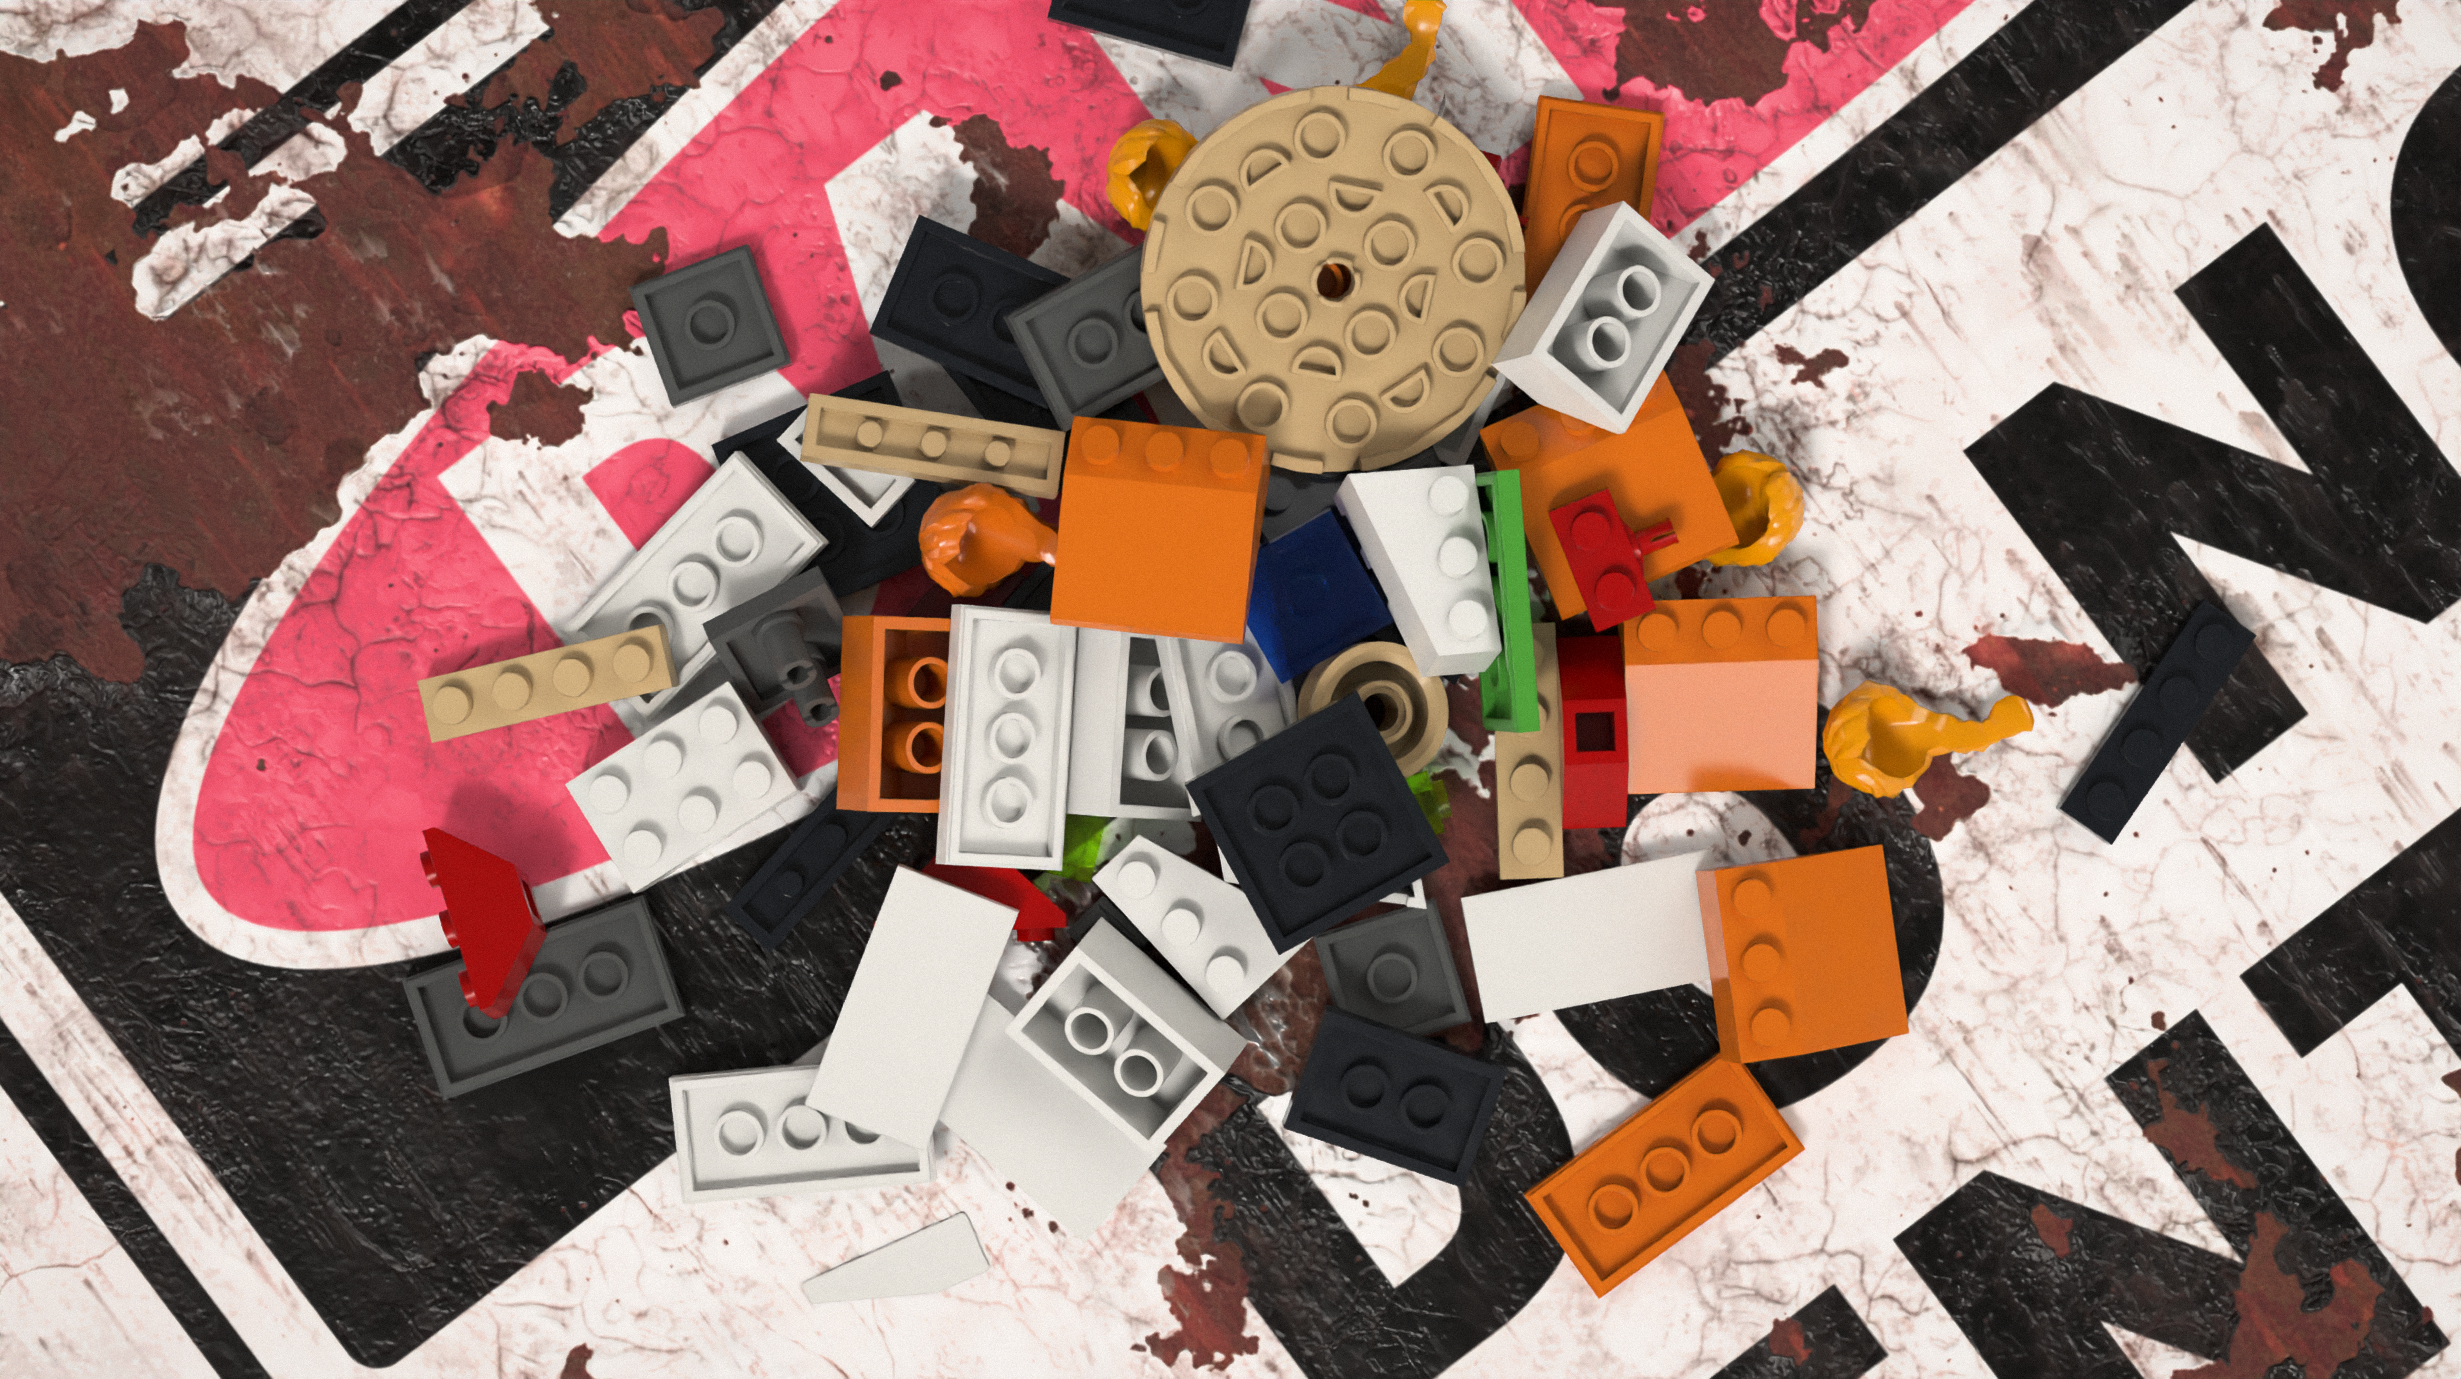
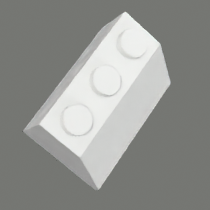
(1604, 319)
(1123, 732)

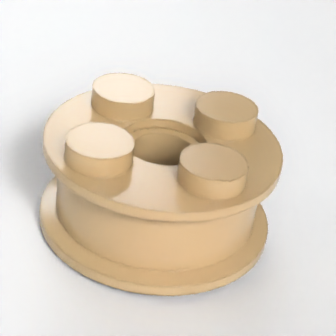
(1413, 704)

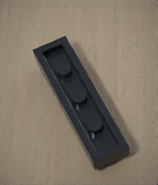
(2155, 721)

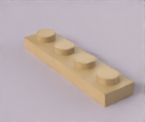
(932, 445)
(548, 683)
(1530, 780)

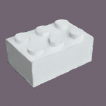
(684, 787)
(1126, 1037)

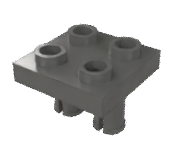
(784, 646)

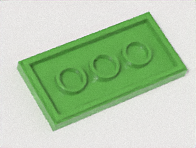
(1509, 683)

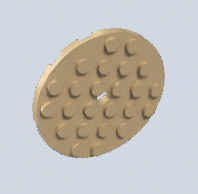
(1315, 185)

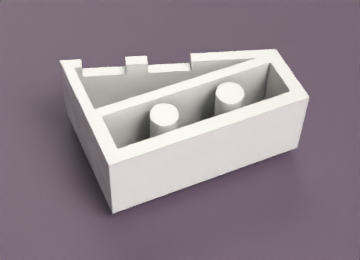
(1432, 560)
(1193, 922)

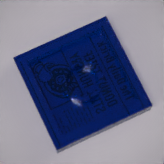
(1311, 597)

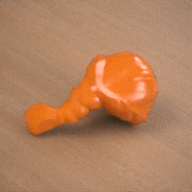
(981, 538)

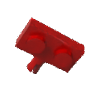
(1608, 557)

